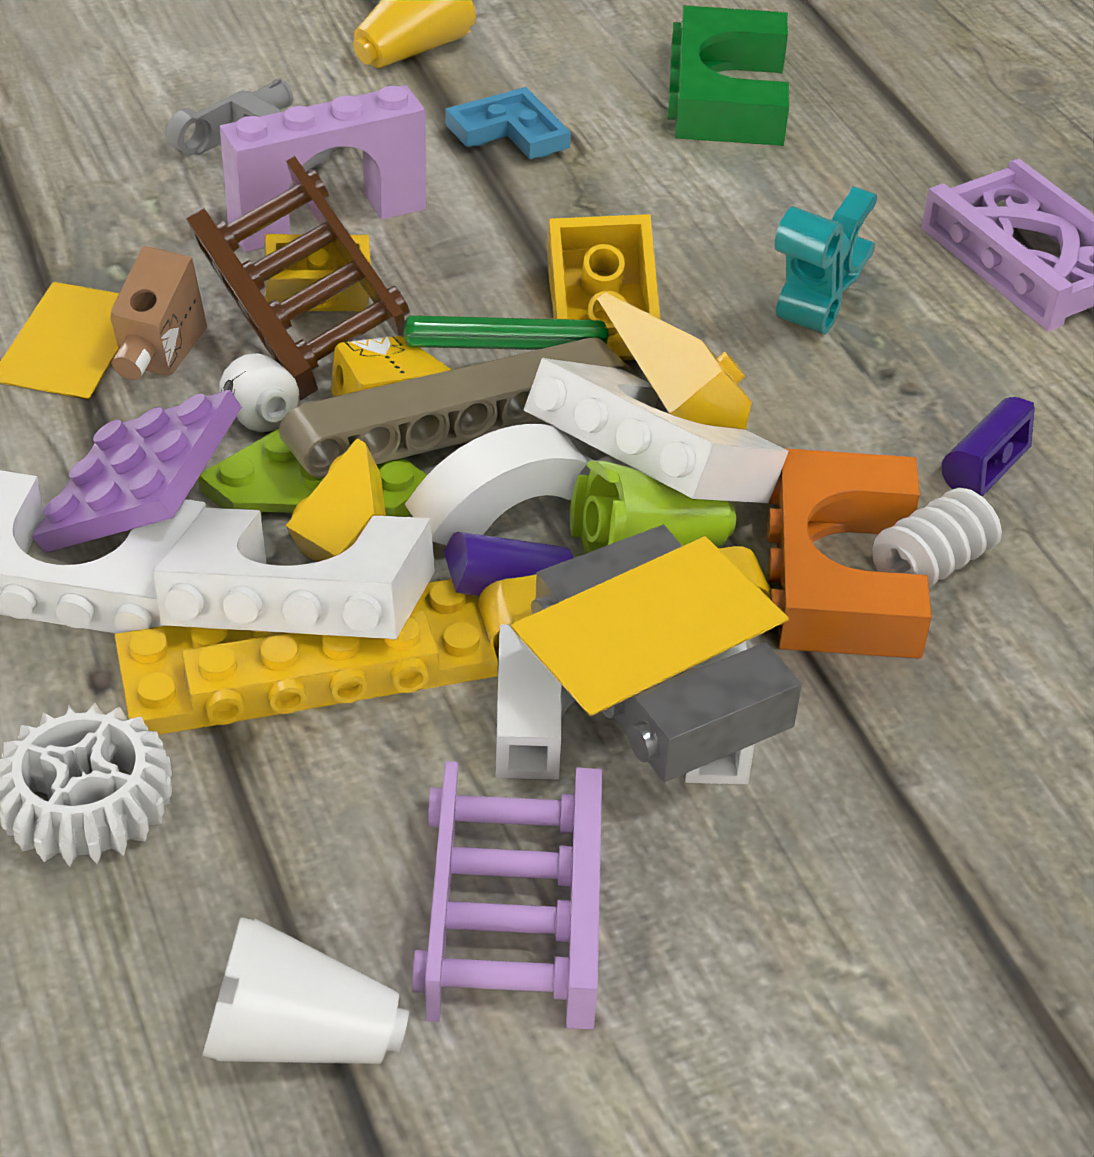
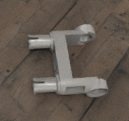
(259, 103)

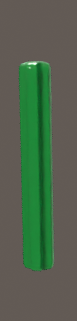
(498, 332)

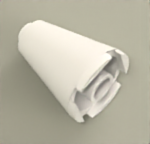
(299, 1005)

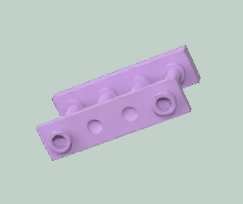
(572, 920)

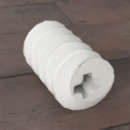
(939, 537)

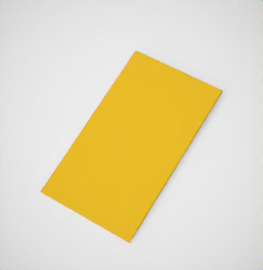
(648, 625)

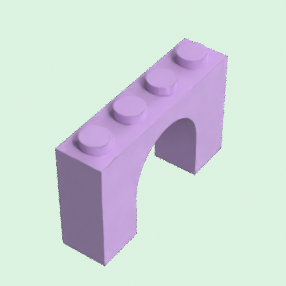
(382, 124)

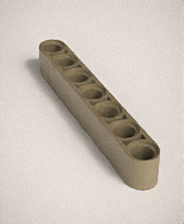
(429, 409)

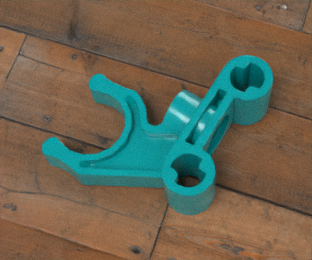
(822, 259)

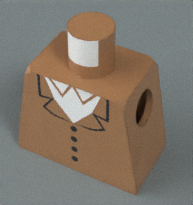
(157, 314)

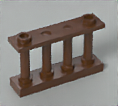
(274, 318)

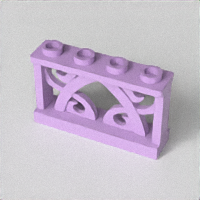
(981, 237)

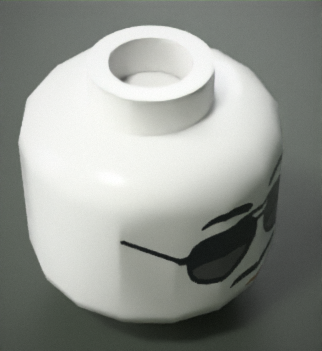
(262, 390)

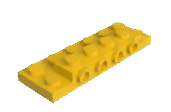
(223, 676)

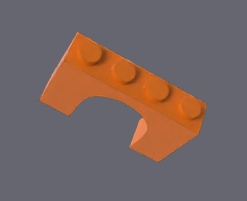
(827, 602)

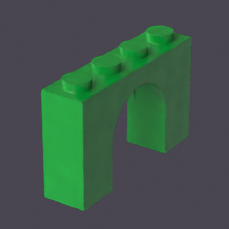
(722, 106)

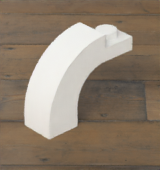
(493, 475)

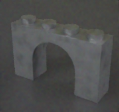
(698, 711)

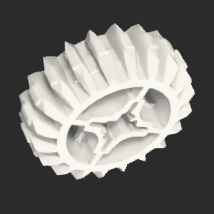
(89, 799)

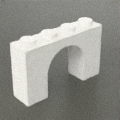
(619, 418)
(222, 579)
(97, 595)
(532, 711)

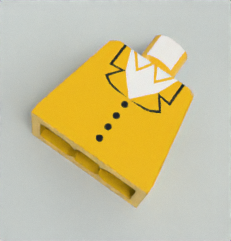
(377, 363)

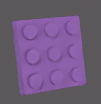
(137, 471)

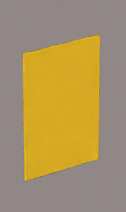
(63, 343)

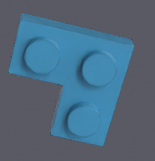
(513, 115)

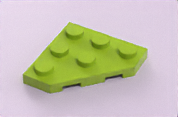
(273, 480)

